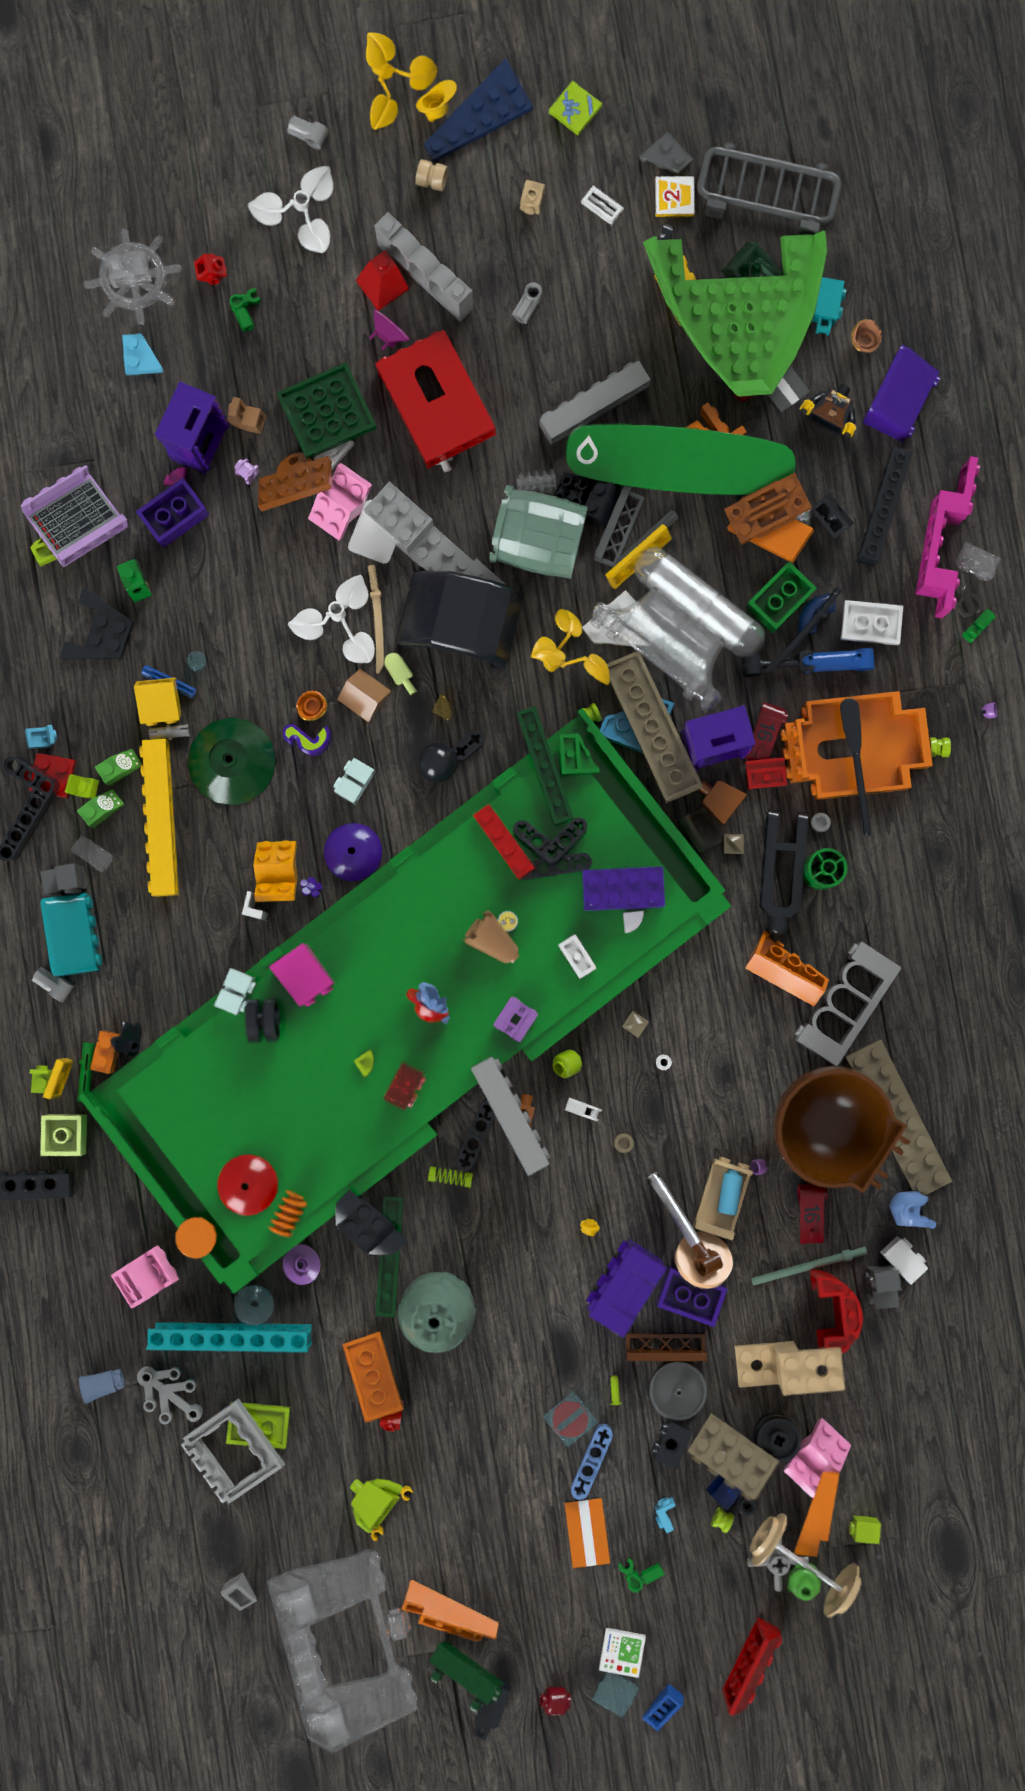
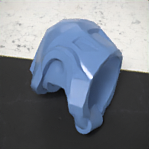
(906, 1209)

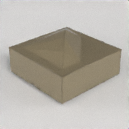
(733, 844)
(635, 1024)

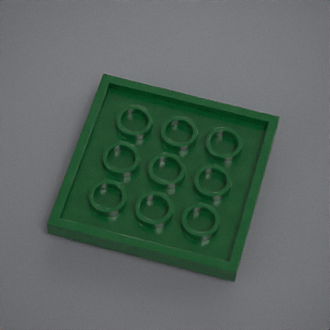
(326, 410)

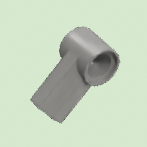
(313, 134)
(528, 304)
(56, 986)

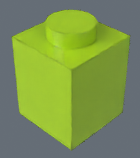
(865, 1529)

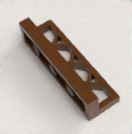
(666, 1354)

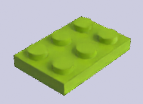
(271, 1420)

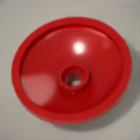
(261, 1181)

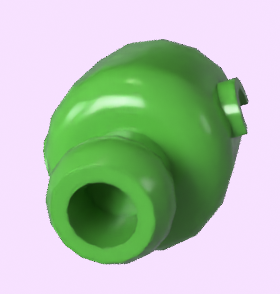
(803, 1582)

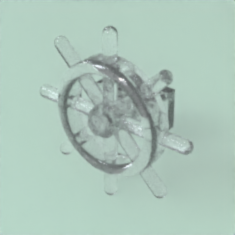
(129, 267)

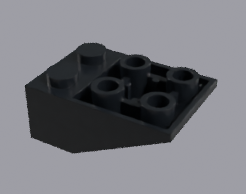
(595, 494)

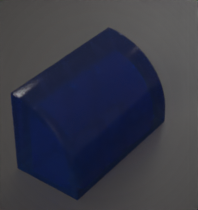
(723, 1493)

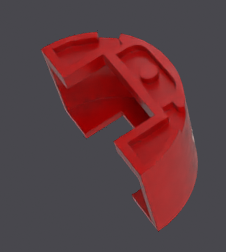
(846, 1312)

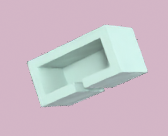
(354, 780)
(236, 991)

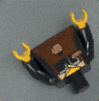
(832, 410)

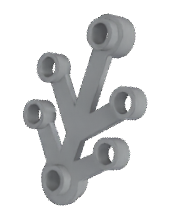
(166, 1392)

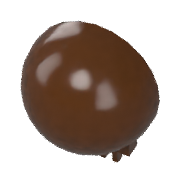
(837, 1128)

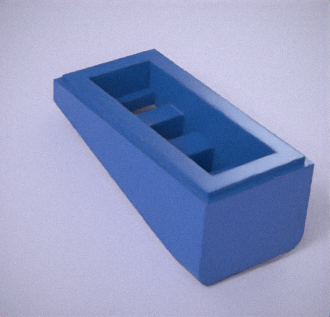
(672, 1698)

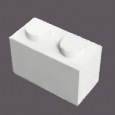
(901, 1256)

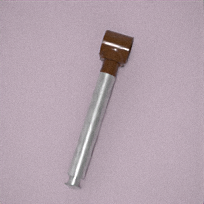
(706, 1260)

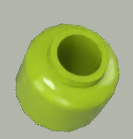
(567, 1063)

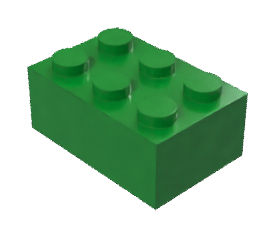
(780, 597)

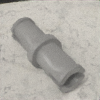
(169, 732)

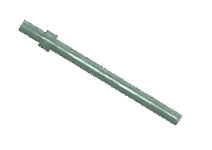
(845, 1255)

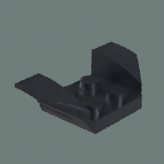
(366, 1225)

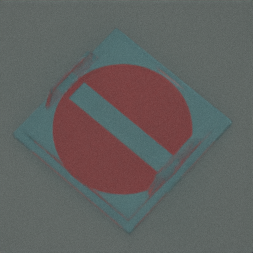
(570, 1419)

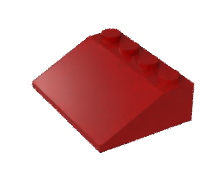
(750, 1666)

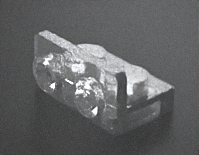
(977, 561)

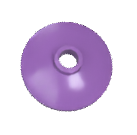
(309, 1264)

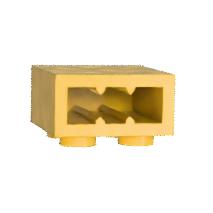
(157, 701)

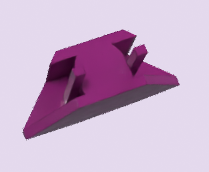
(387, 330)

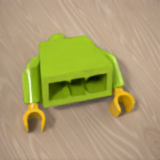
(374, 1502)

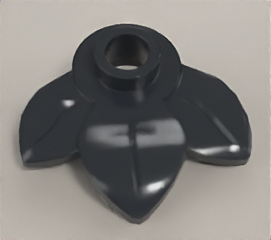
(129, 1039)

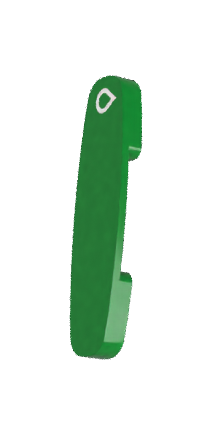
(677, 458)

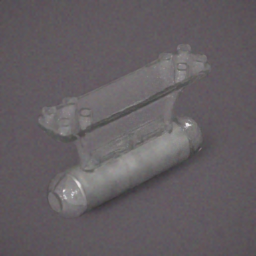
(681, 625)

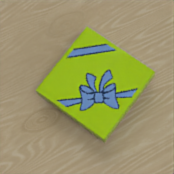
(575, 108)

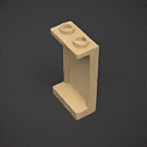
(707, 1217)

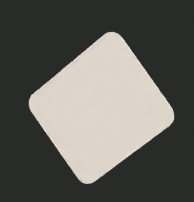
(371, 539)

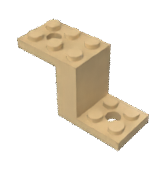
(789, 1367)

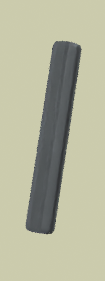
(667, 520)

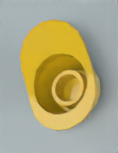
(436, 101)

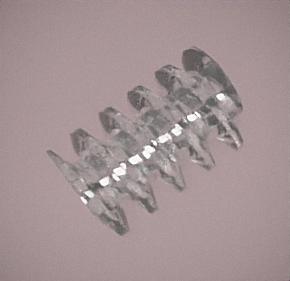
(537, 482)

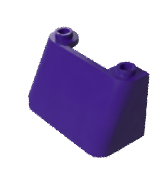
(901, 395)

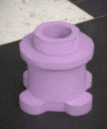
(246, 470)

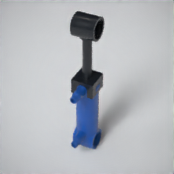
(815, 662)

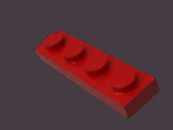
(503, 842)

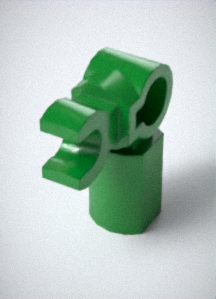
(238, 305)
(978, 626)
(636, 1581)

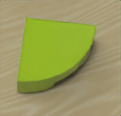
(365, 1062)

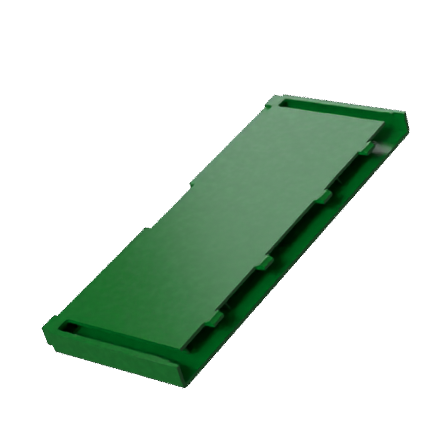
(304, 1102)

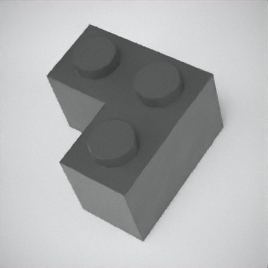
(64, 879)
(883, 1286)

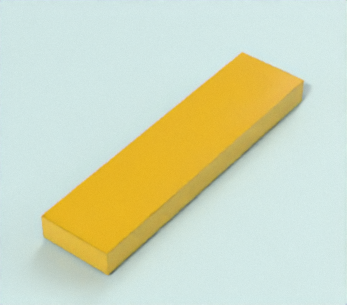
(625, 567)

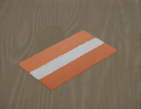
(587, 1533)

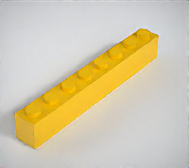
(160, 817)

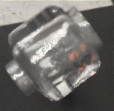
(397, 1624)

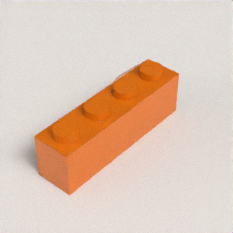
(786, 970)

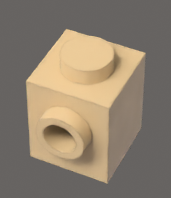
(532, 197)

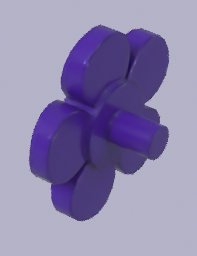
(310, 887)

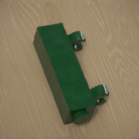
(467, 1673)

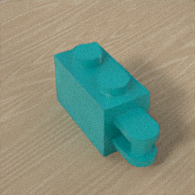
(828, 304)

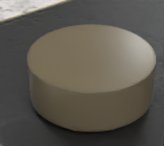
(623, 1142)

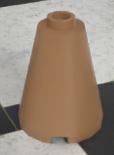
(491, 939)

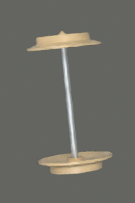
(842, 1590)

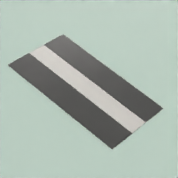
(788, 390)

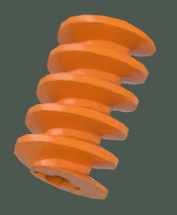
(288, 1215)

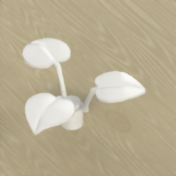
(315, 183)
(353, 594)

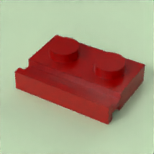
(766, 773)

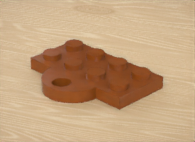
(294, 481)

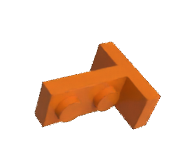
(711, 415)

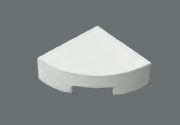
(632, 920)

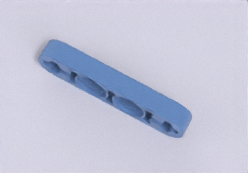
(588, 1460)

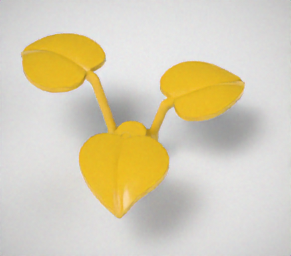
(378, 52)
(554, 658)

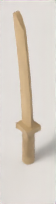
(375, 595)

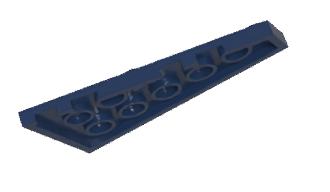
(489, 107)

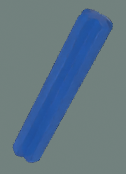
(182, 688)

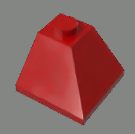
(382, 281)

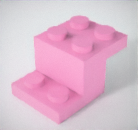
(342, 503)
(145, 1276)
(818, 1453)

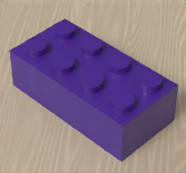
(623, 888)

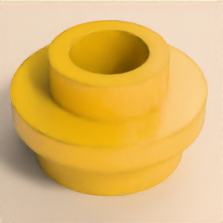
(589, 1227)

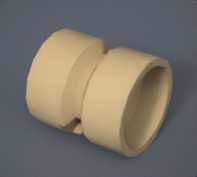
(431, 175)

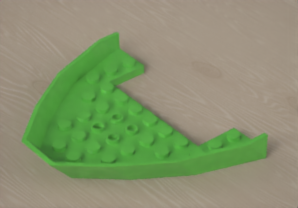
(748, 324)

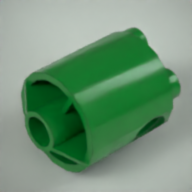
(824, 869)

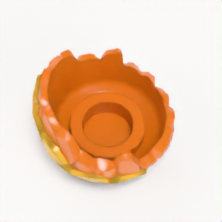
(311, 705)

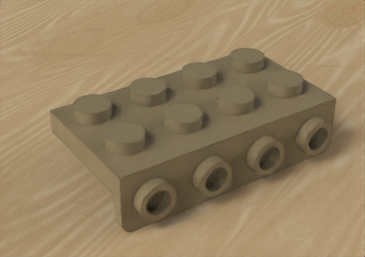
(733, 1457)

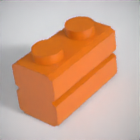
(105, 1056)

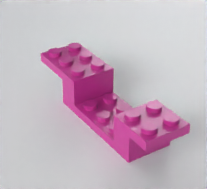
(951, 509)

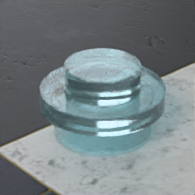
(196, 660)

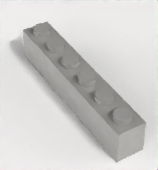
(594, 402)
(510, 1115)

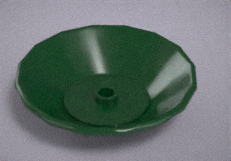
(246, 774)

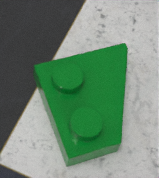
(574, 755)

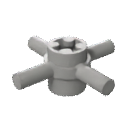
(779, 1567)

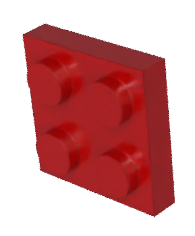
(56, 767)

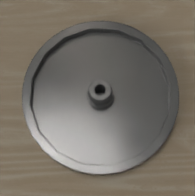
(677, 1390)

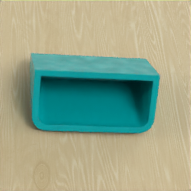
(70, 934)

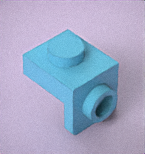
(40, 737)
(663, 1519)

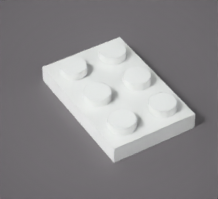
(871, 622)

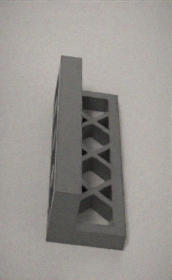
(613, 522)

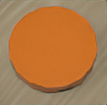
(196, 1237)

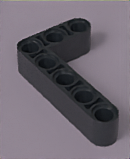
(29, 807)

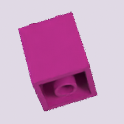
(303, 975)

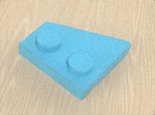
(139, 356)

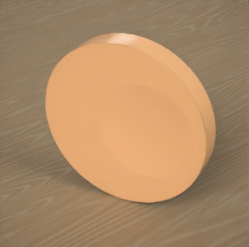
(685, 1261)

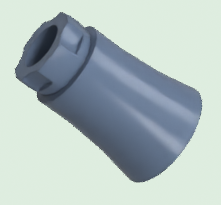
(100, 1384)

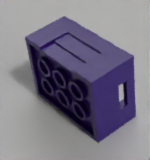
(186, 425)
(718, 737)
(625, 1287)

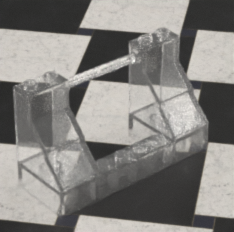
(349, 1710)

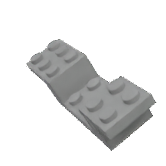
(418, 537)

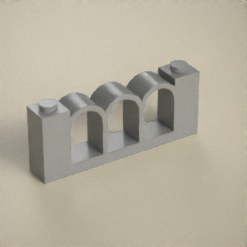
(424, 267)
(875, 964)

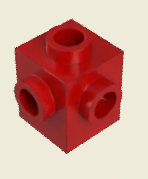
(210, 268)

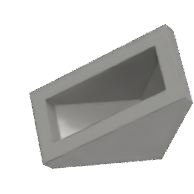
(238, 1592)

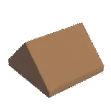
(363, 695)

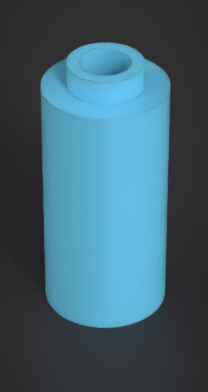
(730, 1192)

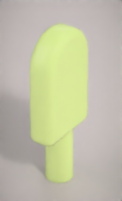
(399, 671)

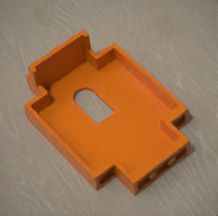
(890, 747)

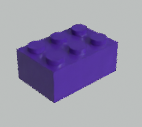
(172, 512)
(689, 1300)

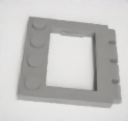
(247, 1430)

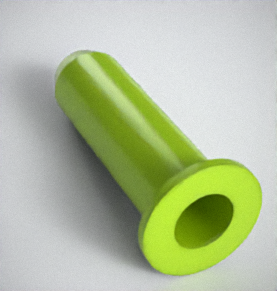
(615, 1390)

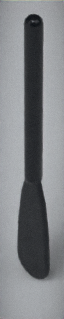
(852, 728)

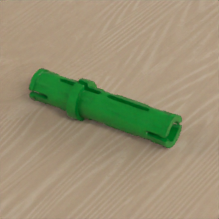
(88, 1048)

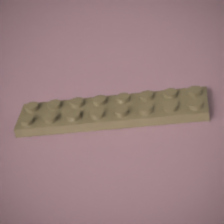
(653, 727)
(920, 1158)

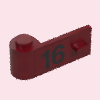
(766, 730)
(811, 1204)

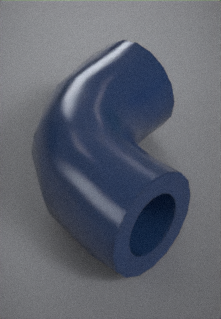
(809, 611)

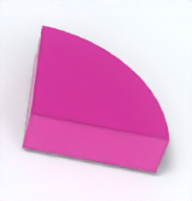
(175, 476)

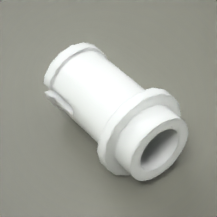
(667, 1065)

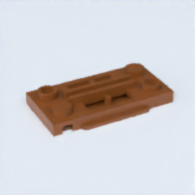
(768, 509)

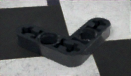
(549, 846)

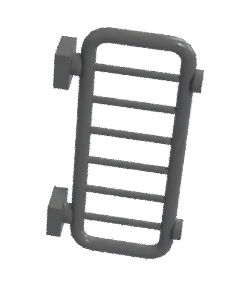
(717, 203)

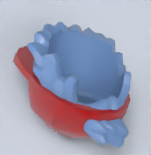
(428, 1003)

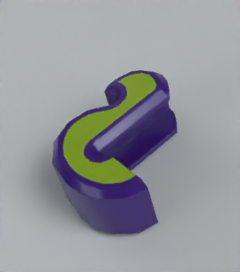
(306, 744)

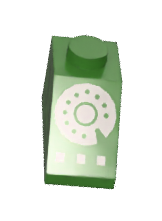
(118, 766)
(100, 808)

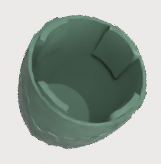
(441, 1297)

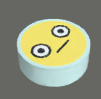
(508, 920)

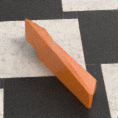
(819, 1516)
(446, 1614)

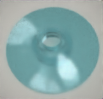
(249, 1314)

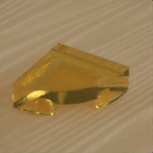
(442, 708)

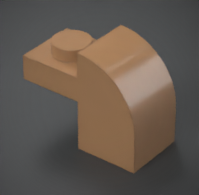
(245, 417)

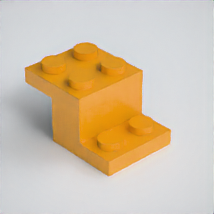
(275, 871)

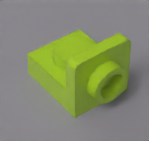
(82, 786)
(40, 1078)

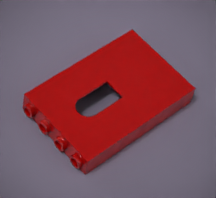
(448, 422)

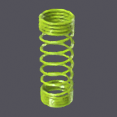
(432, 1173)

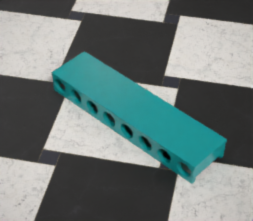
(230, 1337)

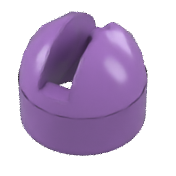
(991, 710)
(758, 1166)

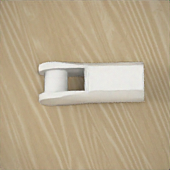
(579, 1108)

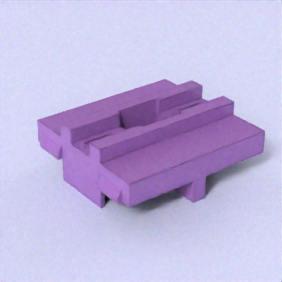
(503, 1020)

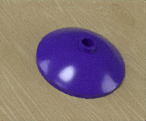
(366, 856)

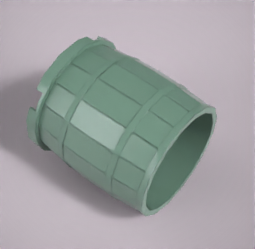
(538, 532)

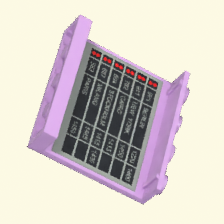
(73, 516)

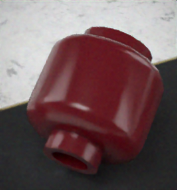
(555, 1701)

